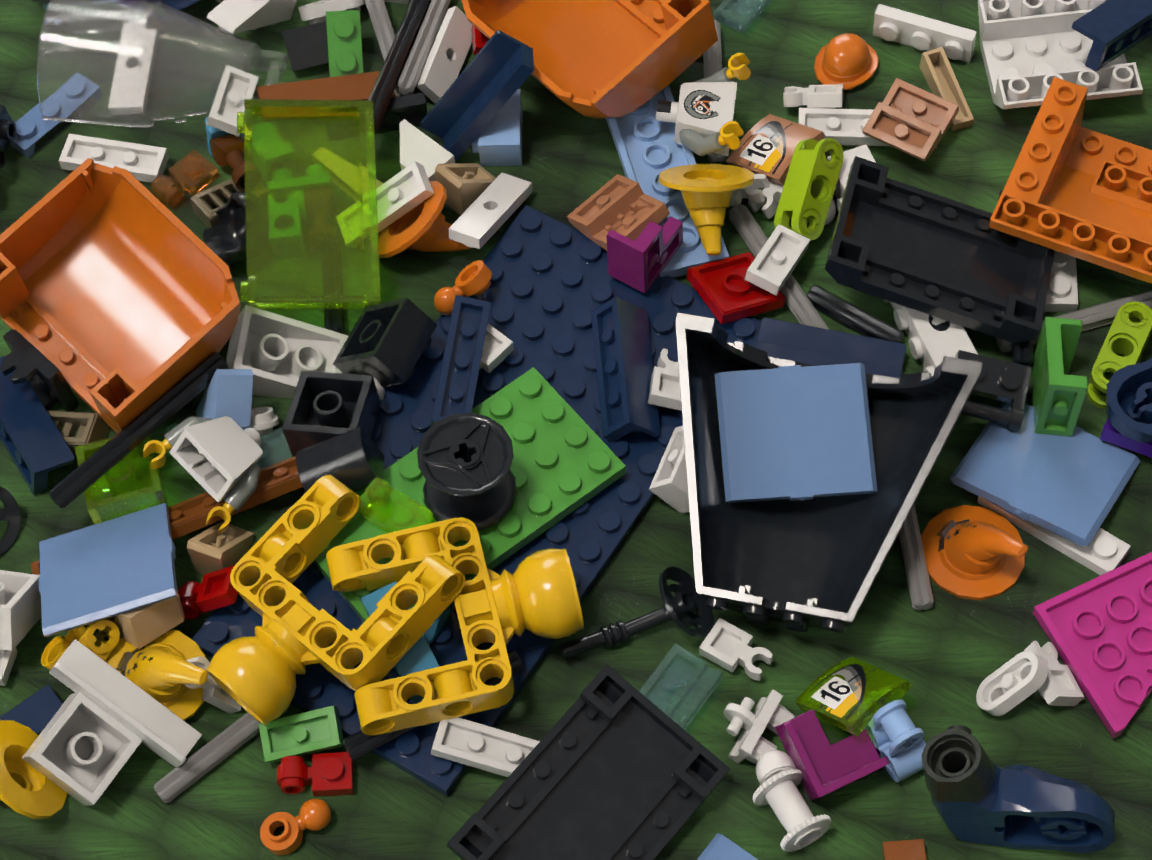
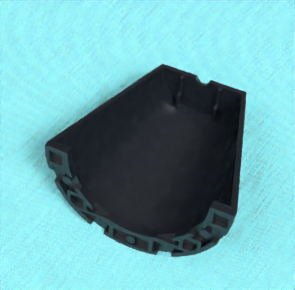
(819, 554)

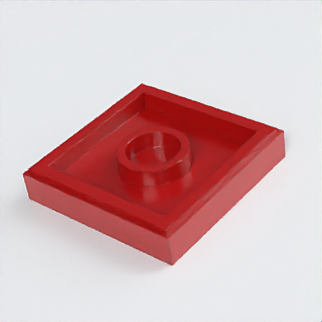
(727, 293)

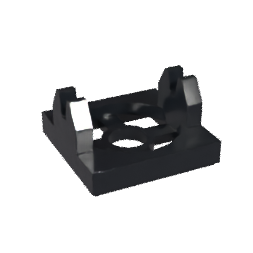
(33, 365)

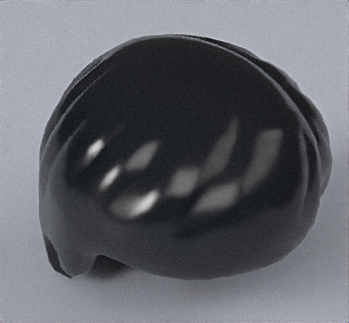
(228, 236)

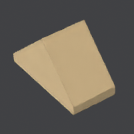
(463, 183)
(217, 551)
(149, 622)

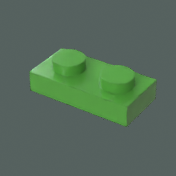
(344, 42)
(301, 734)

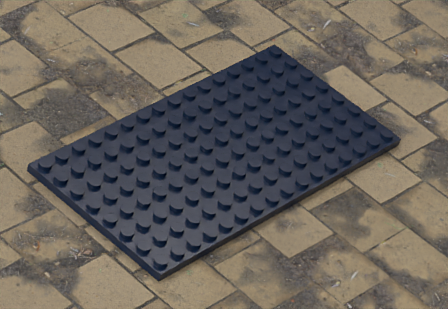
(543, 301)

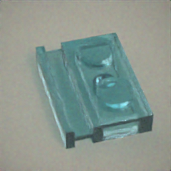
(681, 685)

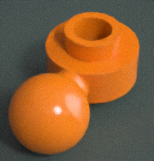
(471, 281)
(313, 815)

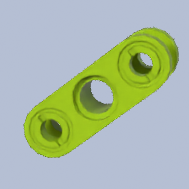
(809, 187)
(1127, 337)

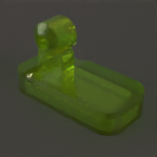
(392, 508)

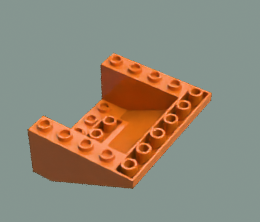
(1080, 189)

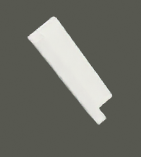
(126, 702)

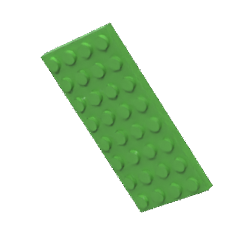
(555, 467)

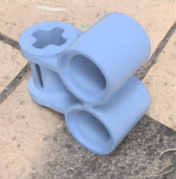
(897, 739)

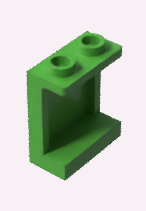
(1055, 394)

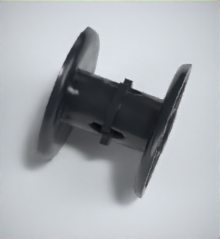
(467, 470)

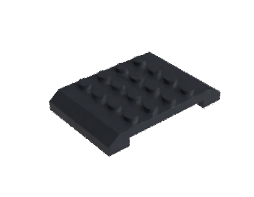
(937, 256)
(598, 786)

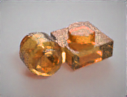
(188, 174)

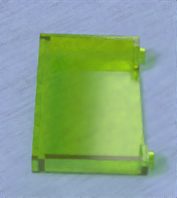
(310, 204)

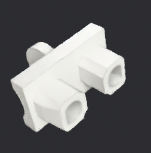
(765, 715)

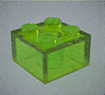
(125, 487)

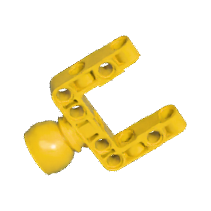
(488, 608)
(263, 667)

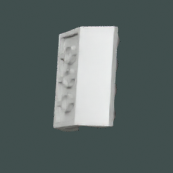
(1034, 42)

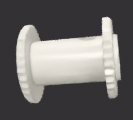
(791, 810)

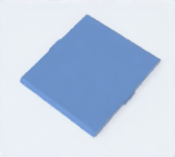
(795, 433)
(1045, 477)
(106, 569)

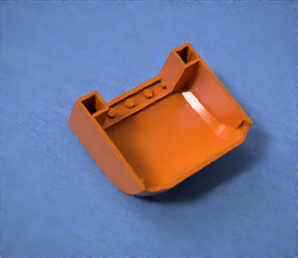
(602, 53)
(114, 290)

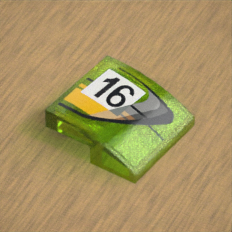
(851, 694)

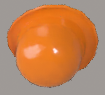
(846, 61)

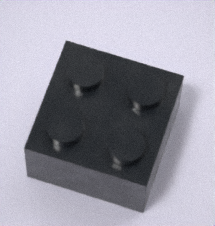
(387, 342)
(330, 406)

